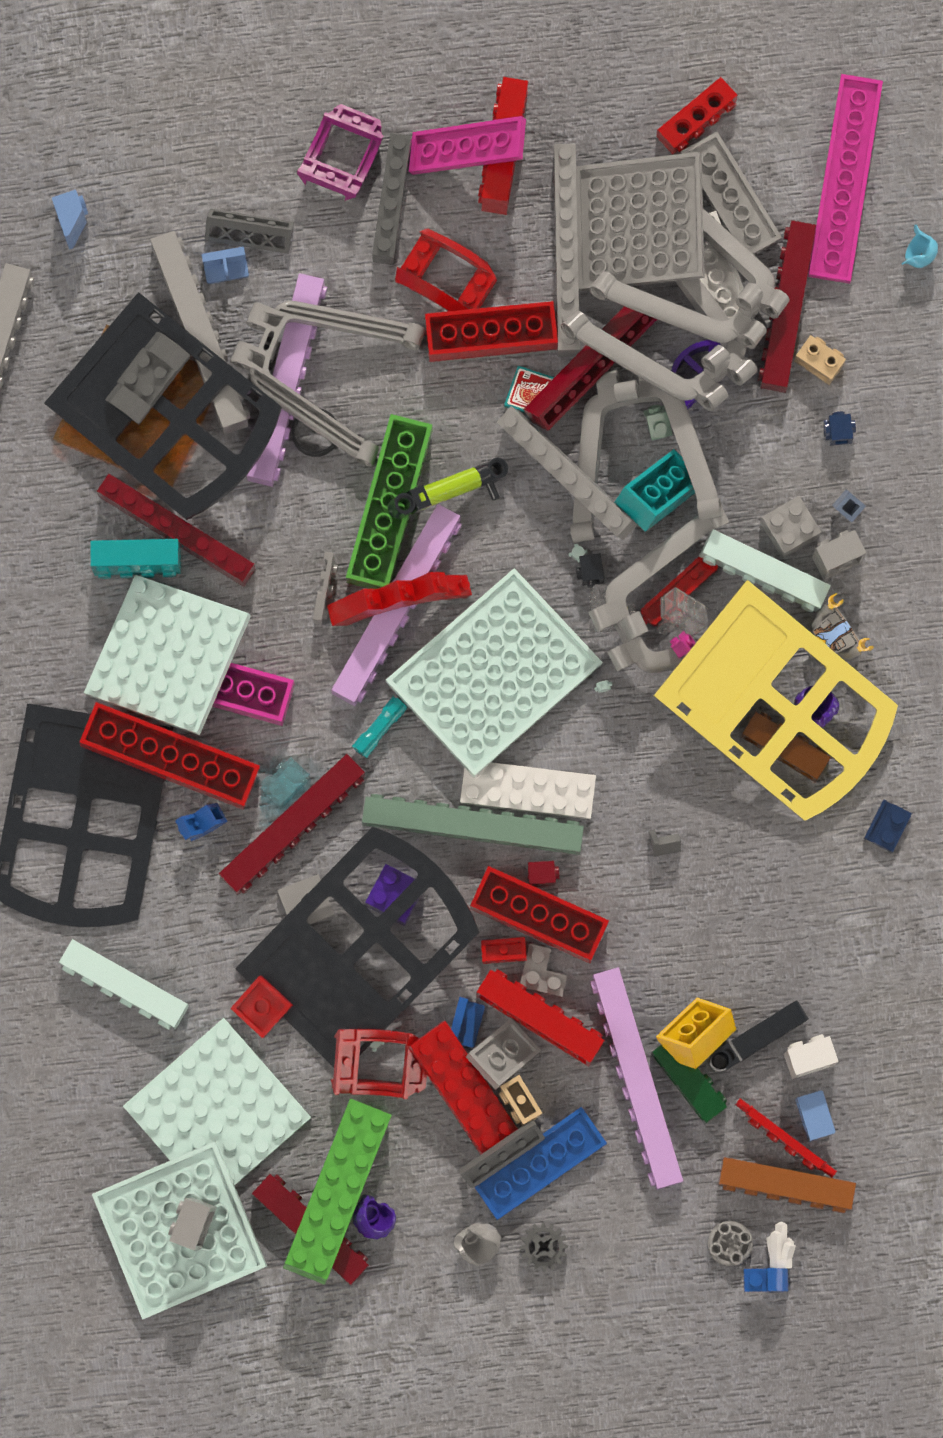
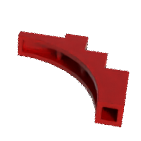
(396, 595)

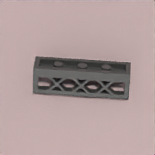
(249, 223)
(501, 1154)

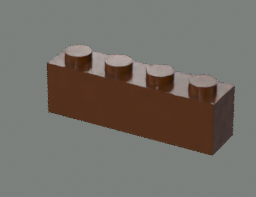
(797, 754)

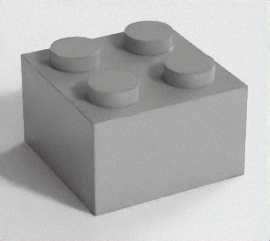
(790, 527)
(839, 554)
(192, 1223)

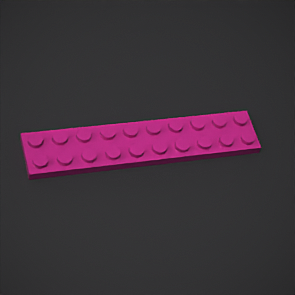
(845, 178)

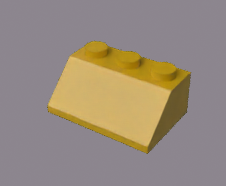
(697, 1032)

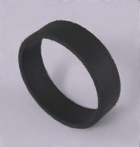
(307, 452)

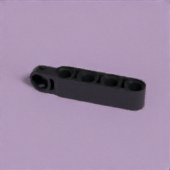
(758, 1037)

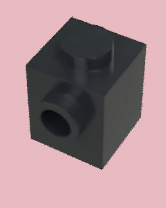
(590, 570)

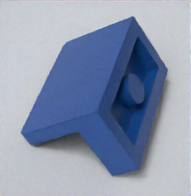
(467, 1021)

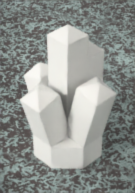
(780, 1247)

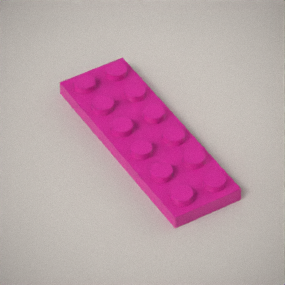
(467, 145)

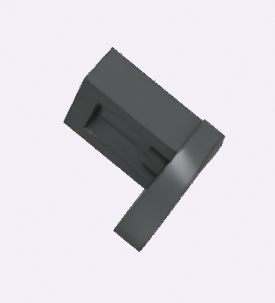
(664, 844)

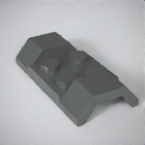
(148, 377)

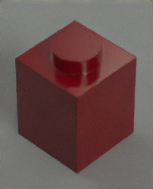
(543, 873)

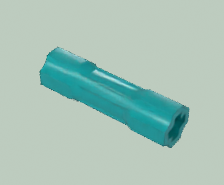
(390, 714)

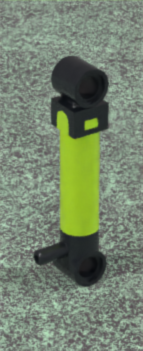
(450, 487)

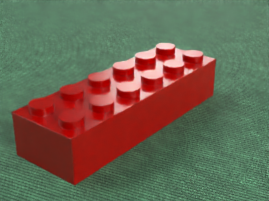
(498, 177)
(491, 331)
(539, 914)
(539, 1017)

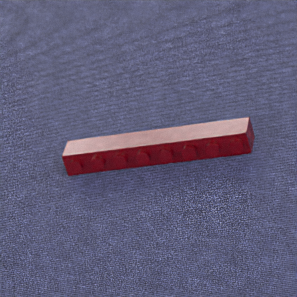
(784, 328)
(584, 371)
(173, 527)
(292, 824)

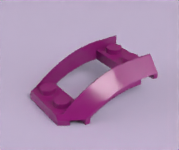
(329, 176)

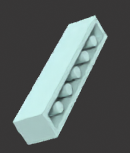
(764, 571)
(123, 984)

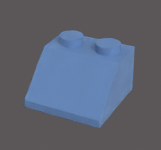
(71, 215)

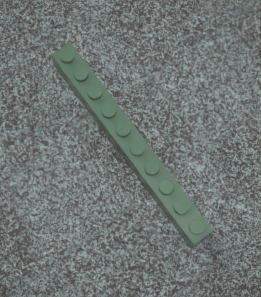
(472, 825)

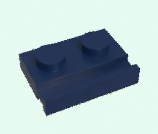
(888, 826)

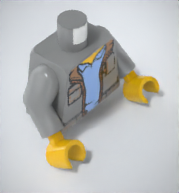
(836, 632)

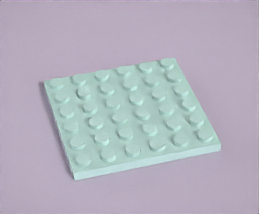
(167, 654)
(221, 1096)
(138, 1224)

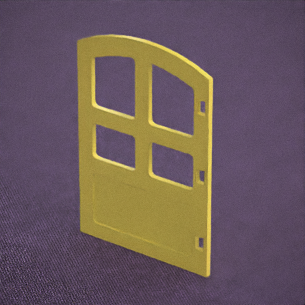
(735, 668)

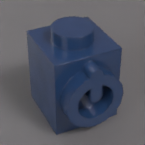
(839, 428)

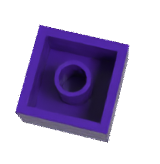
(387, 888)

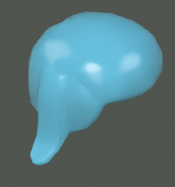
(921, 244)

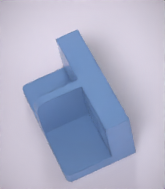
(225, 265)
(815, 1115)

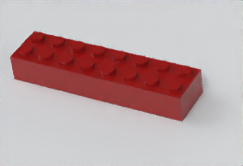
(169, 755)

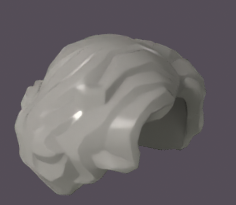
(478, 1243)

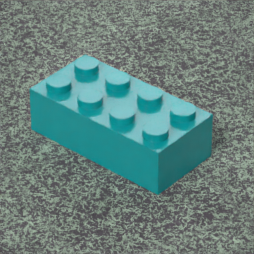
(656, 491)
(135, 557)

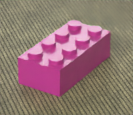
(255, 694)

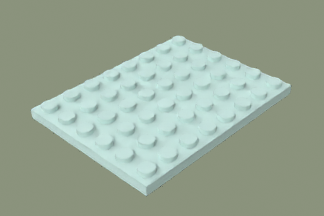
(493, 672)

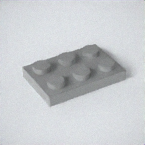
(503, 1053)

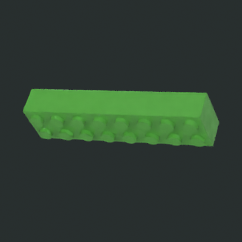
(396, 473)
(337, 1191)

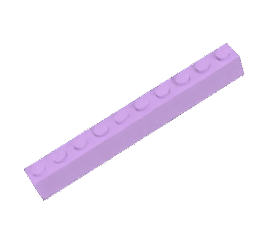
(289, 370)
(384, 626)
(637, 1079)

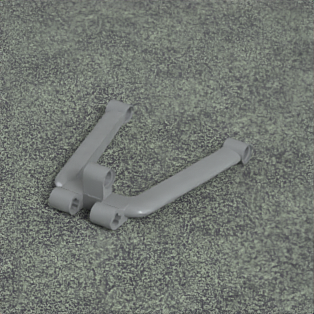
(755, 296)
(257, 361)
(704, 388)
(615, 394)
(633, 626)

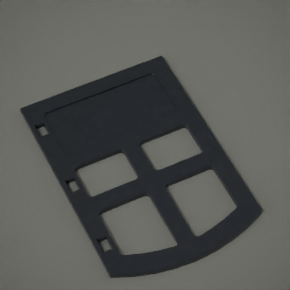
(83, 406)
(62, 766)
(322, 982)

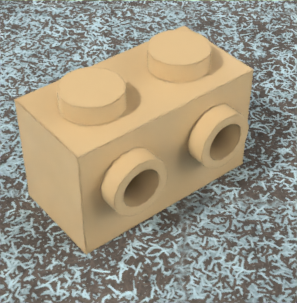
(820, 359)
(520, 1100)

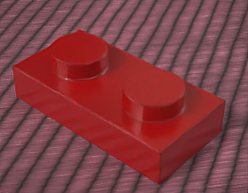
(503, 950)

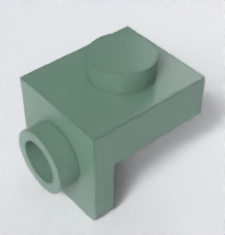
(657, 422)

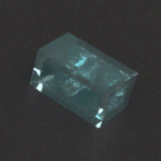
(285, 782)

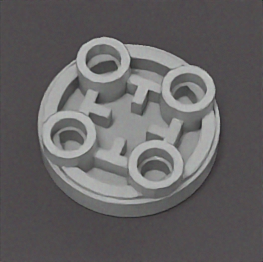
(730, 1243)

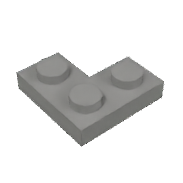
(536, 976)

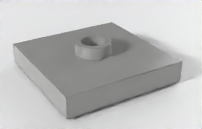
(294, 893)

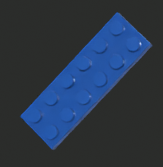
(560, 1151)

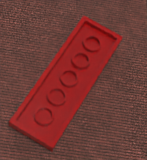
(462, 1087)

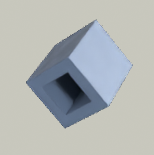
(848, 505)

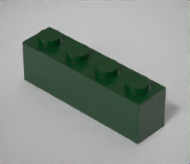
(692, 1085)

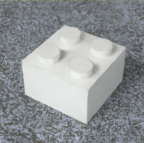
(810, 1057)

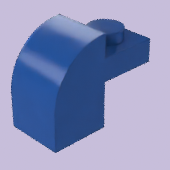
(201, 822)
(766, 1280)

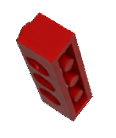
(718, 92)

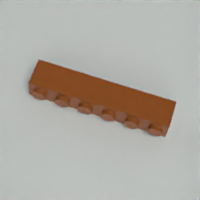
(787, 1184)

